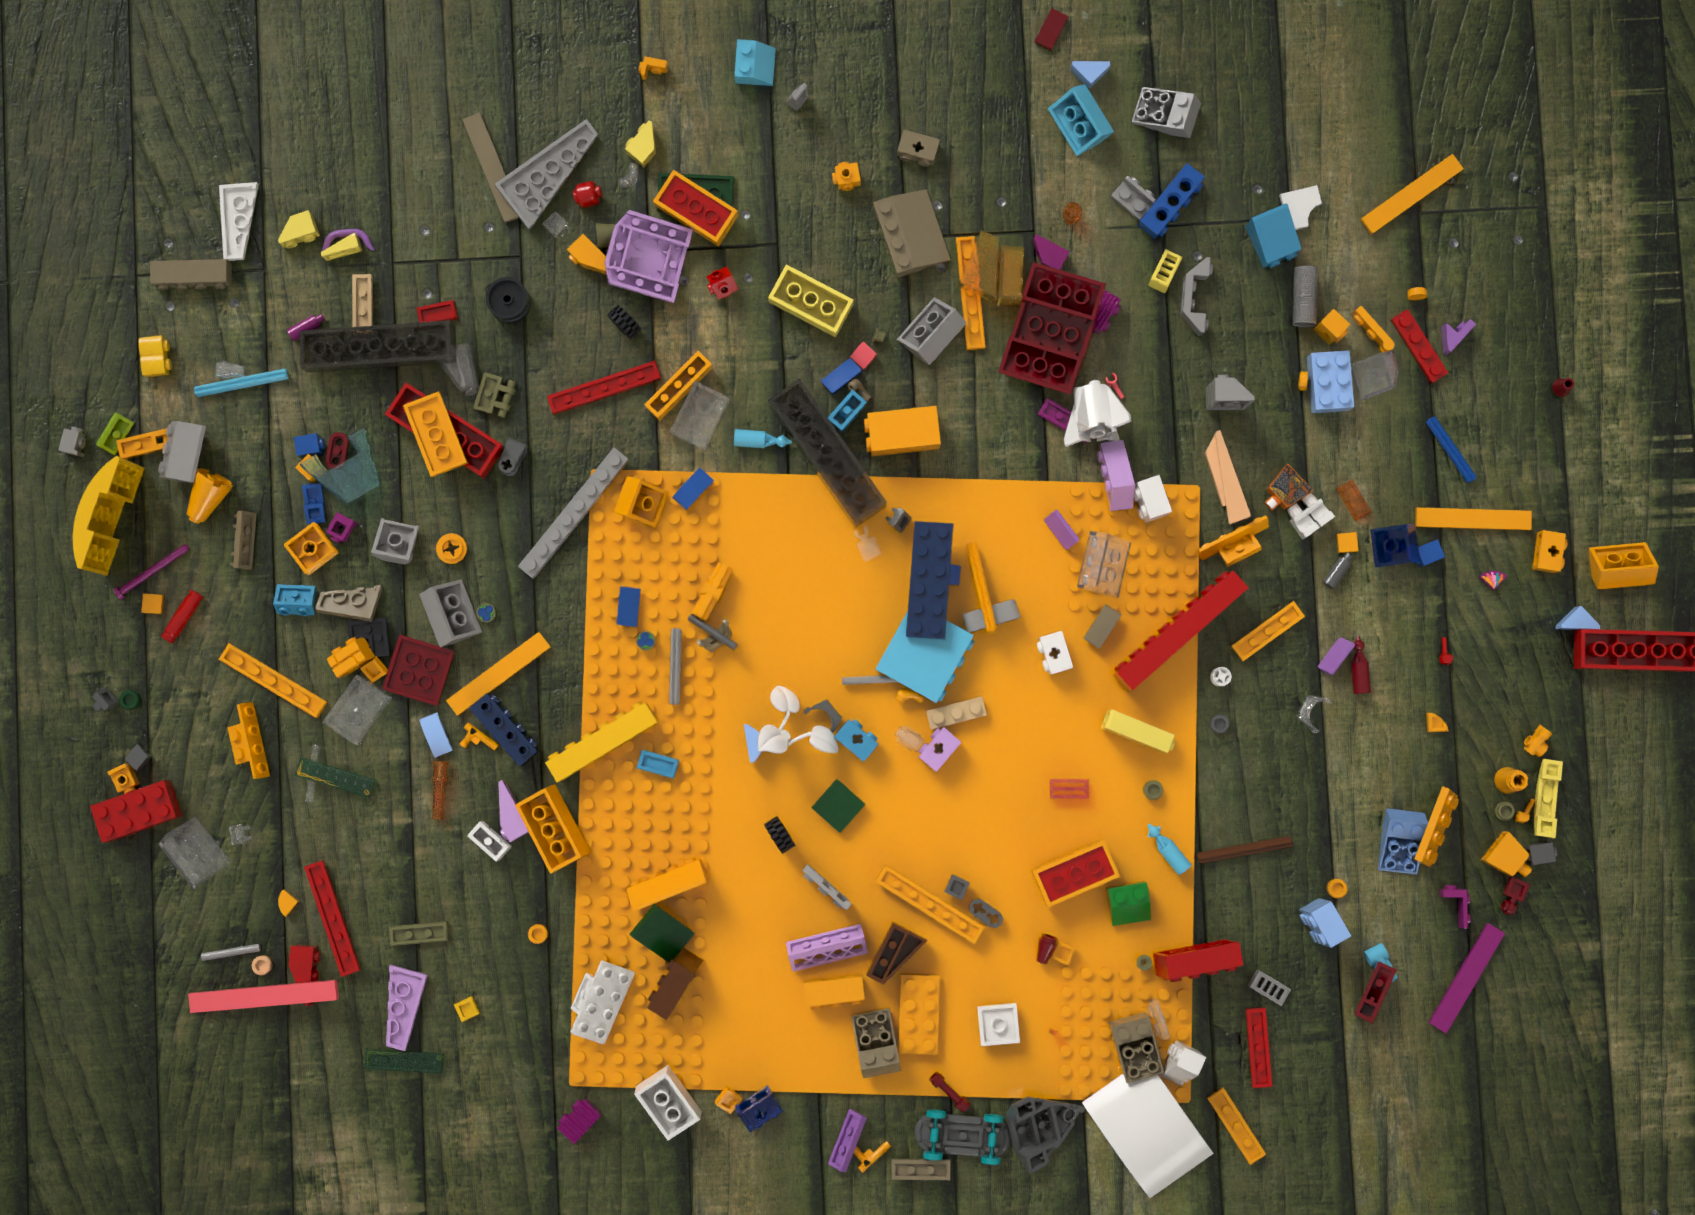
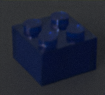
(1395, 545)

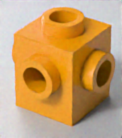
(851, 171)

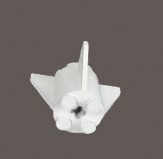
(1095, 414)

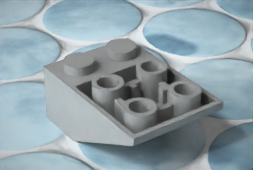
(1167, 111)

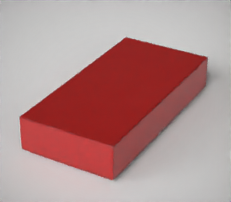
(438, 312)

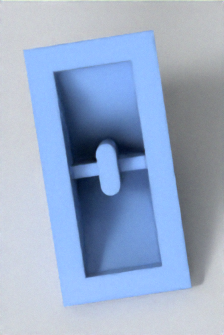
(1089, 71)
(1578, 619)
(752, 742)

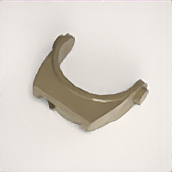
(706, 643)

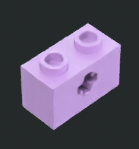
(949, 744)

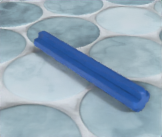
(1451, 449)

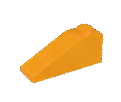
(587, 255)

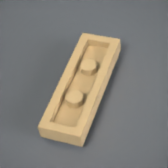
(362, 299)
(956, 713)

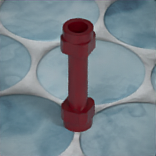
(961, 1103)

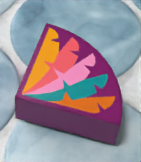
(1492, 578)

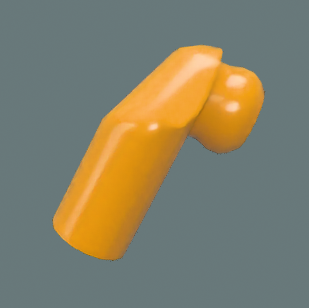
(907, 693)

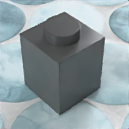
(1541, 853)

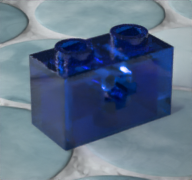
(759, 1109)

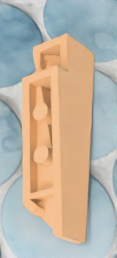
(1226, 480)

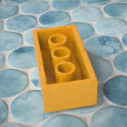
(552, 828)

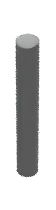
(712, 631)

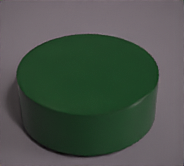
(129, 699)

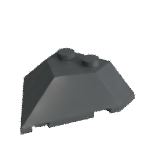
(1039, 1128)

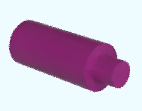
(309, 323)

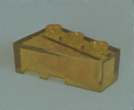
(981, 267)
(1009, 276)

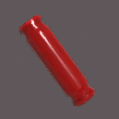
(182, 616)

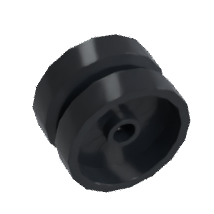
(508, 289)

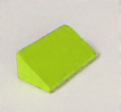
(115, 430)

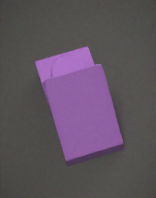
(1451, 338)

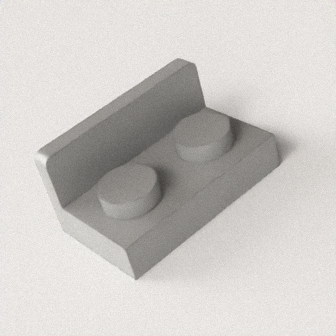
(1133, 197)

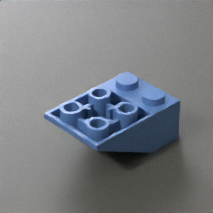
(1400, 840)

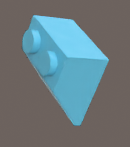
(754, 63)

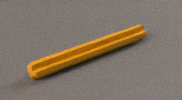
(981, 586)

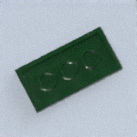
(718, 185)

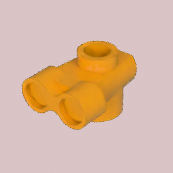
(1536, 743)

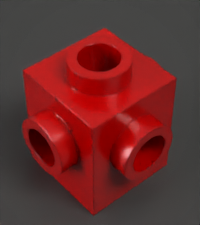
(721, 283)

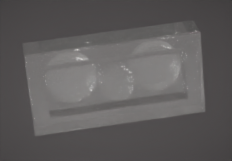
(1155, 1011)

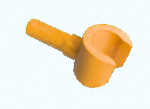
(1524, 816)

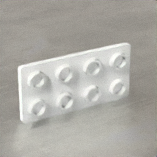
(600, 1001)

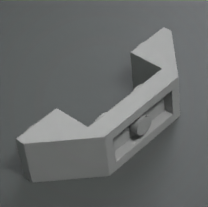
(1196, 321)

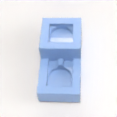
(436, 735)

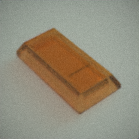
(1353, 500)

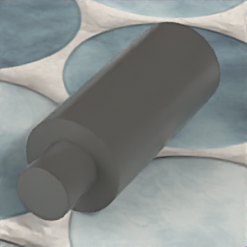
(1337, 571)

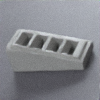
(798, 97)
(1255, 980)

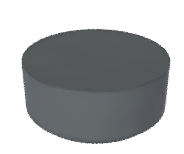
(1219, 723)

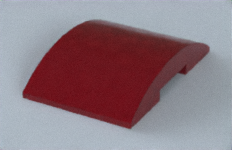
(1053, 328)

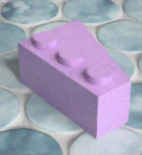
(1117, 475)

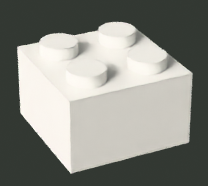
(1151, 499)

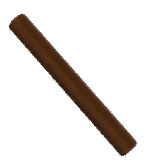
(1244, 849)

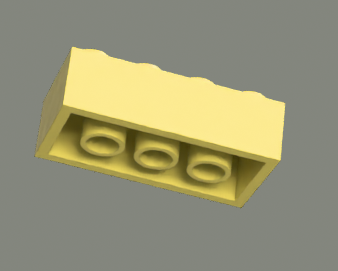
(810, 300)

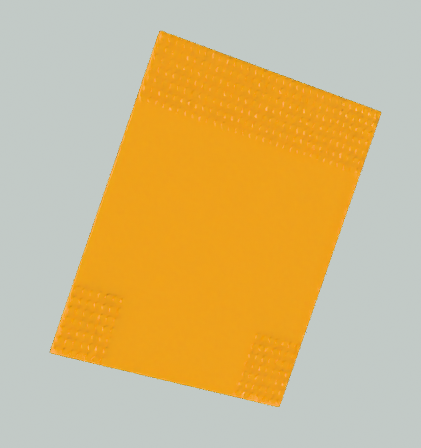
(803, 621)

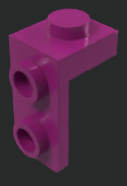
(1463, 901)

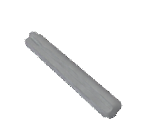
(675, 666)

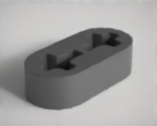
(988, 909)

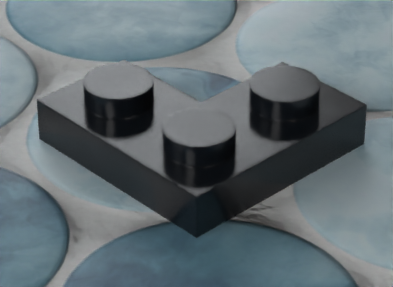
(375, 632)

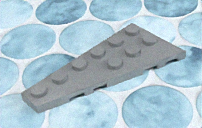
(540, 178)

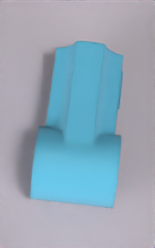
(1376, 954)

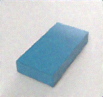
(658, 764)

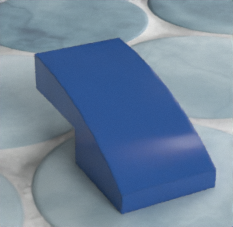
(692, 488)
(314, 503)

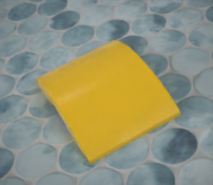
(100, 513)

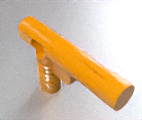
(477, 737)
(870, 1156)

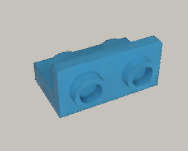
(294, 600)

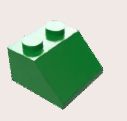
(1129, 903)

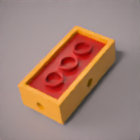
(695, 208)
(1075, 873)

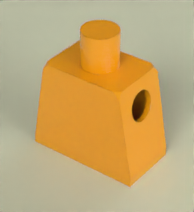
(1507, 856)

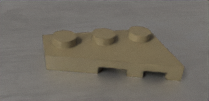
(352, 604)

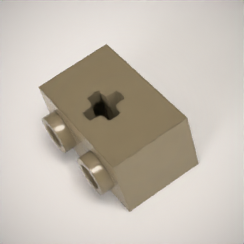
(912, 140)

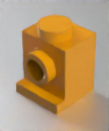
(131, 779)

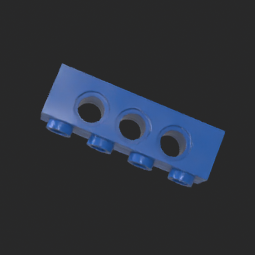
(1188, 177)

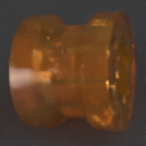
(1072, 209)

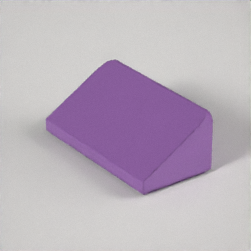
(1061, 529)
(1336, 656)

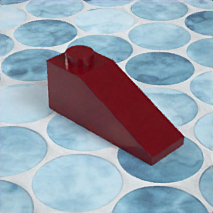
(1375, 992)

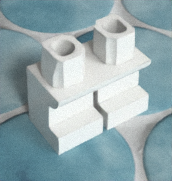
(1311, 518)

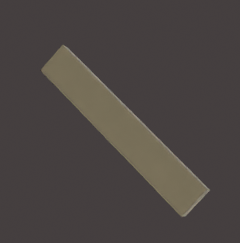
(489, 161)

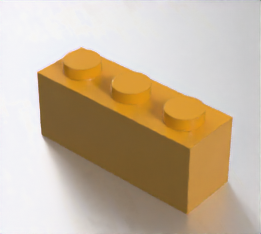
(834, 991)

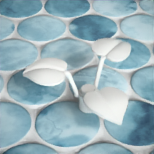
(777, 740)

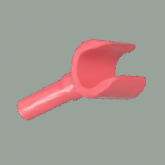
(1115, 386)

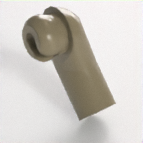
(857, 386)

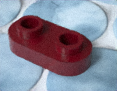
(335, 451)

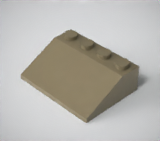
(910, 232)

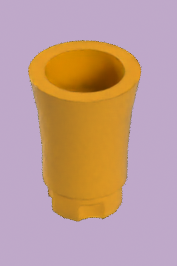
(1505, 780)

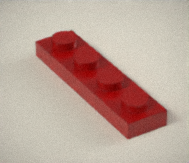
(1419, 346)
(1258, 1047)

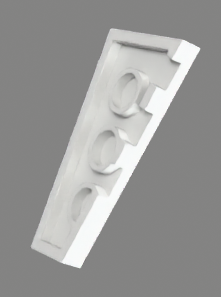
(237, 210)

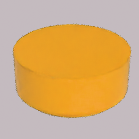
(1417, 293)
(1302, 384)
(1337, 888)
(538, 933)

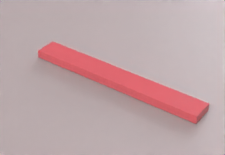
(263, 996)

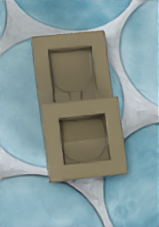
(1102, 626)

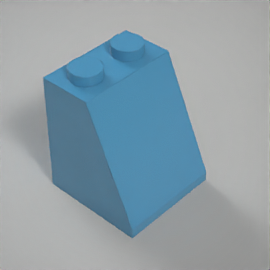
(1274, 236)

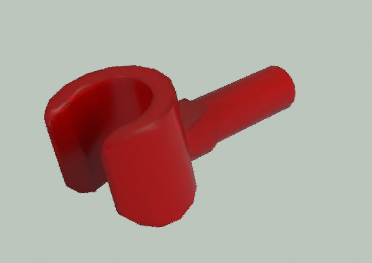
(1444, 657)

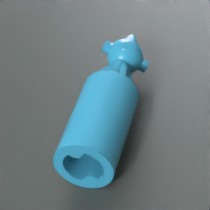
(758, 439)
(1169, 850)

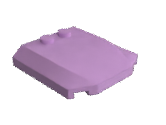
(647, 255)

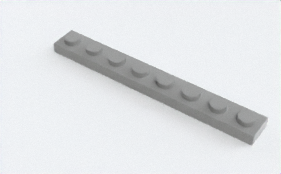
(573, 513)

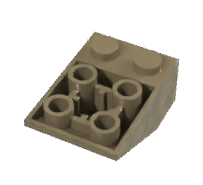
(876, 1043)
(1136, 1047)

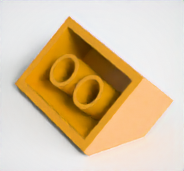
(1622, 565)

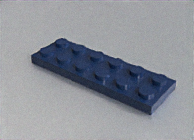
(929, 580)

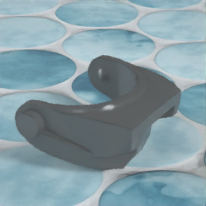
(830, 710)

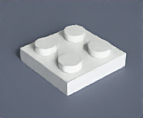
(998, 1024)

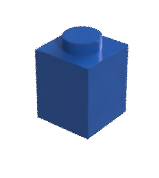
(309, 444)
(1430, 553)

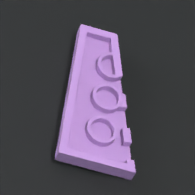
(404, 999)

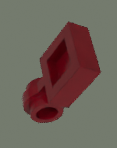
(1515, 890)

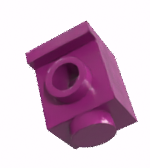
(339, 521)

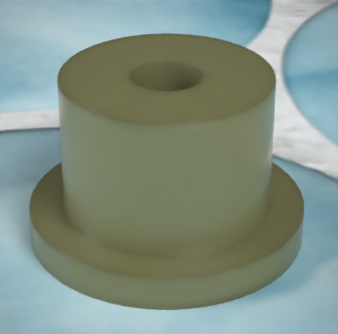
(878, 335)
(1147, 965)

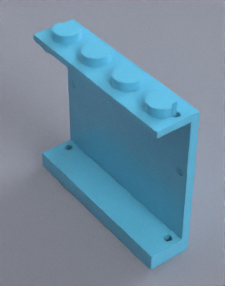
(924, 662)

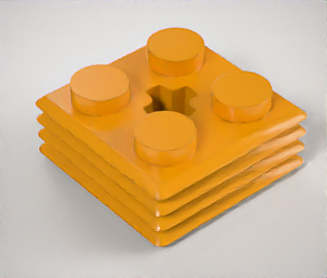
(323, 549)

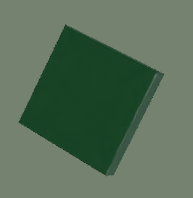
(838, 805)

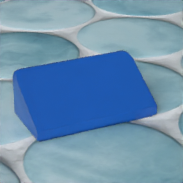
(841, 376)
(628, 606)

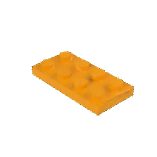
(435, 434)
(1438, 822)
(919, 1014)

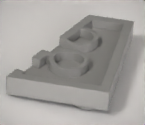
(826, 888)

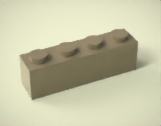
(191, 274)

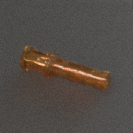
(439, 779)

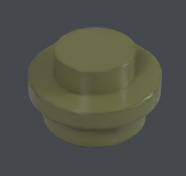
(1504, 811)

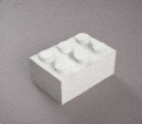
(668, 1102)

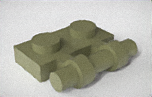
(488, 394)

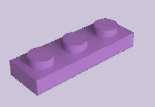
(847, 1140)

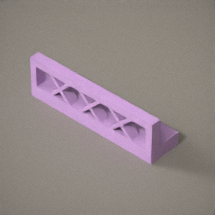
(826, 944)

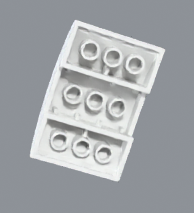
(1147, 1131)

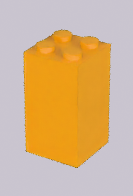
(902, 431)

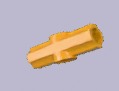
(712, 591)

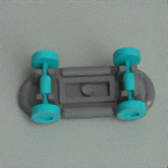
(962, 1135)

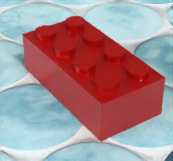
(136, 811)
(1198, 959)

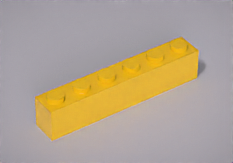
(601, 742)

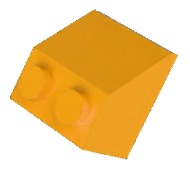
(641, 501)

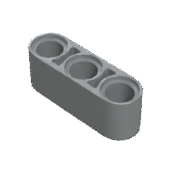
(1002, 612)

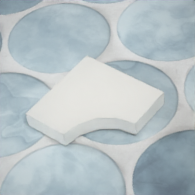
(1301, 204)

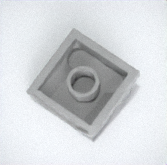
(395, 542)

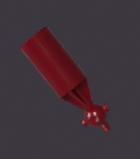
(1360, 669)

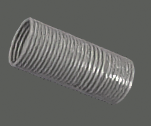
(1305, 295)

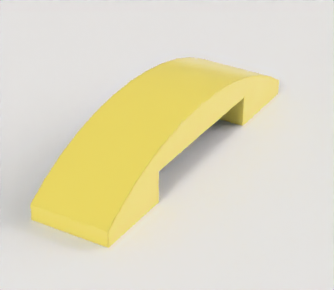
(1546, 798)

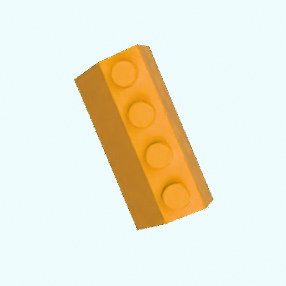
(666, 885)

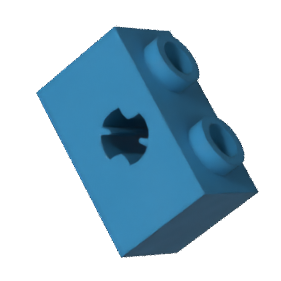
(847, 411)
(860, 750)

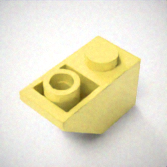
(642, 146)
(298, 229)

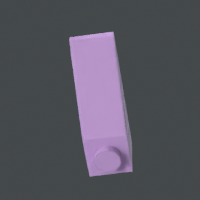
(510, 819)

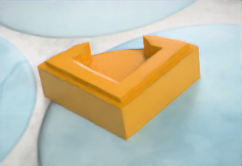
(1435, 723)
(286, 902)

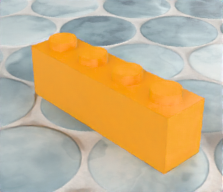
(678, 386)

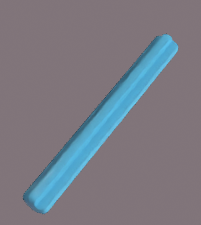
(242, 382)

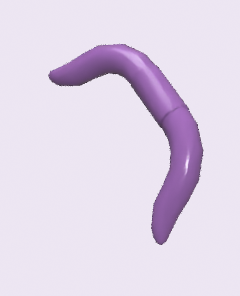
(344, 233)

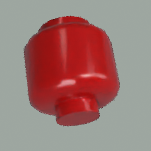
(587, 194)

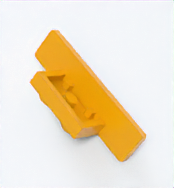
(1237, 544)
(247, 741)

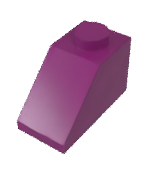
(1049, 253)

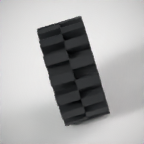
(624, 322)
(779, 834)

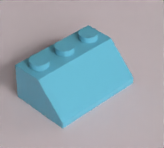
(1080, 119)

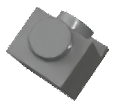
(72, 441)

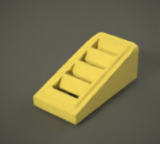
(345, 247)
(1159, 281)

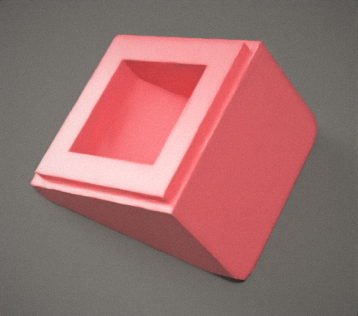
(863, 355)

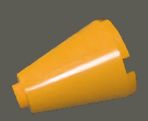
(206, 494)

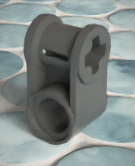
(513, 454)

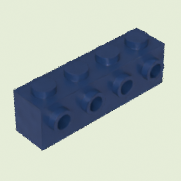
(504, 729)

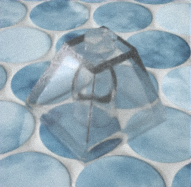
(1375, 374)

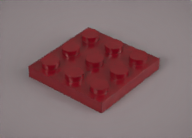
(418, 670)

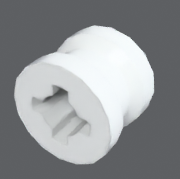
(1224, 676)

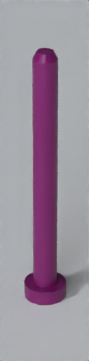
(119, 592)

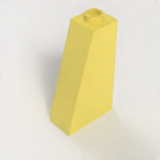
(1138, 731)

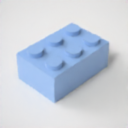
(1330, 381)
(1324, 923)

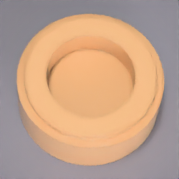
(262, 965)

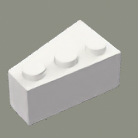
(1182, 1063)

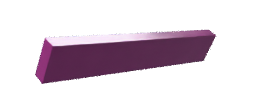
(1466, 978)

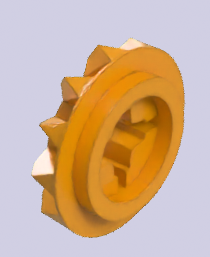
(443, 544)

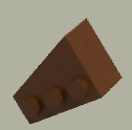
(894, 952)
(674, 983)

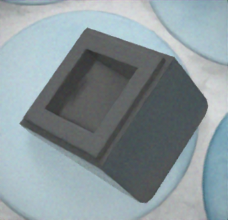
(138, 757)

